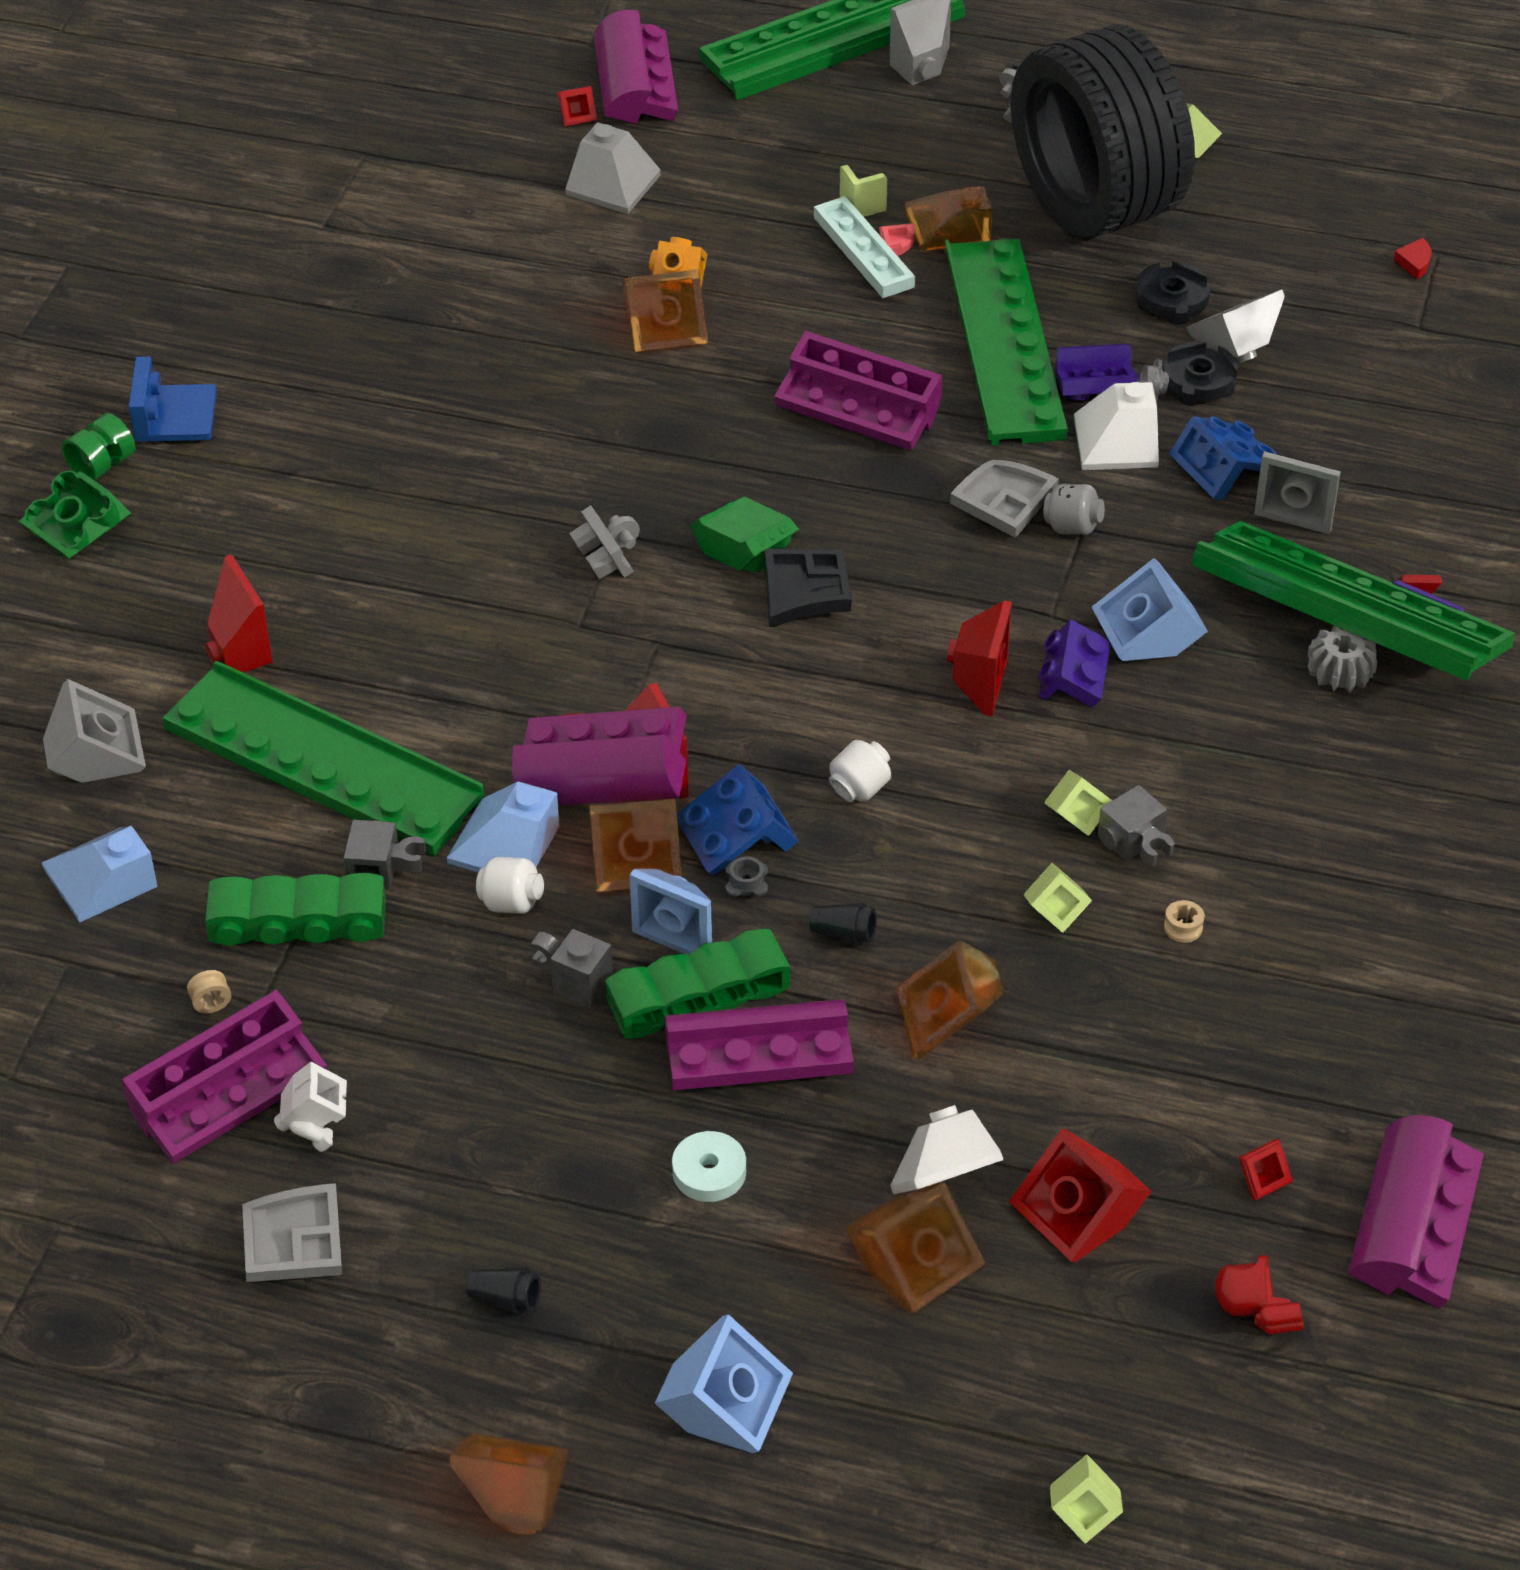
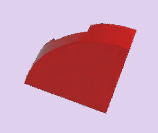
(1414, 257)

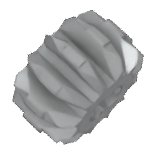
(1342, 659)

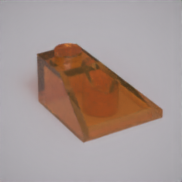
(951, 215)
(665, 310)
(633, 837)
(947, 995)
(916, 1245)
(511, 1479)

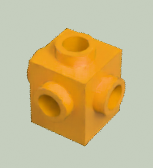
(677, 251)

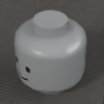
(1073, 509)

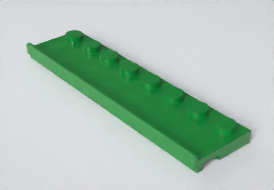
(803, 43)
(1005, 342)
(1352, 599)
(323, 756)

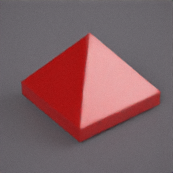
(577, 106)
(1427, 583)
(1265, 1169)

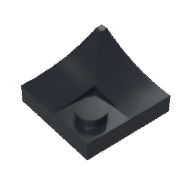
(805, 583)

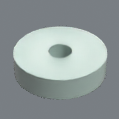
(709, 1183)

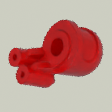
(1249, 1292)

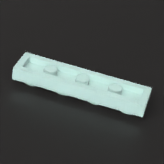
(864, 247)

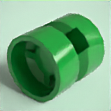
(98, 447)

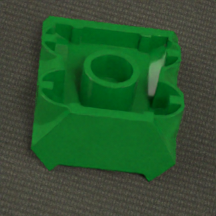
(73, 513)
(741, 532)

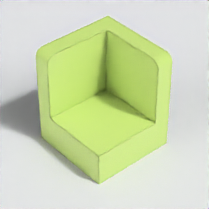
(1203, 130)
(865, 194)
(1077, 802)
(1057, 897)
(1086, 1499)

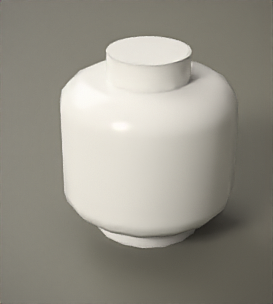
(860, 771)
(509, 885)

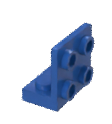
(169, 410)
(1217, 453)
(732, 819)

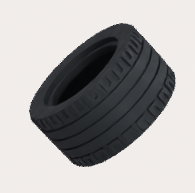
(1102, 130)

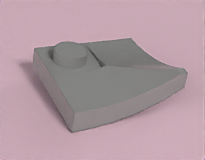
(1004, 494)
(292, 1234)

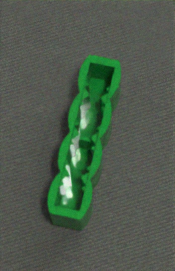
(304, 908)
(705, 980)

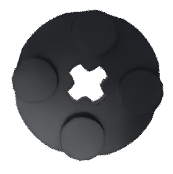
(1158, 296)
(1216, 376)

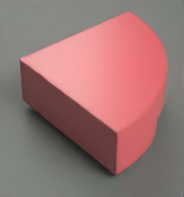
(898, 237)

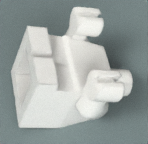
(310, 1102)

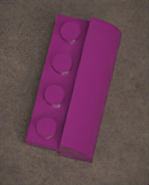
(634, 68)
(860, 390)
(604, 755)
(758, 1044)
(219, 1077)
(1416, 1210)

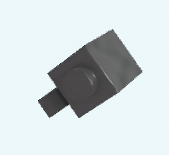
(1135, 826)
(375, 850)
(576, 965)

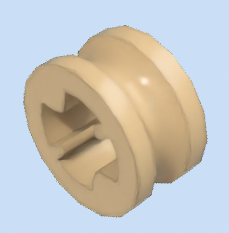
(1178, 930)
(209, 991)

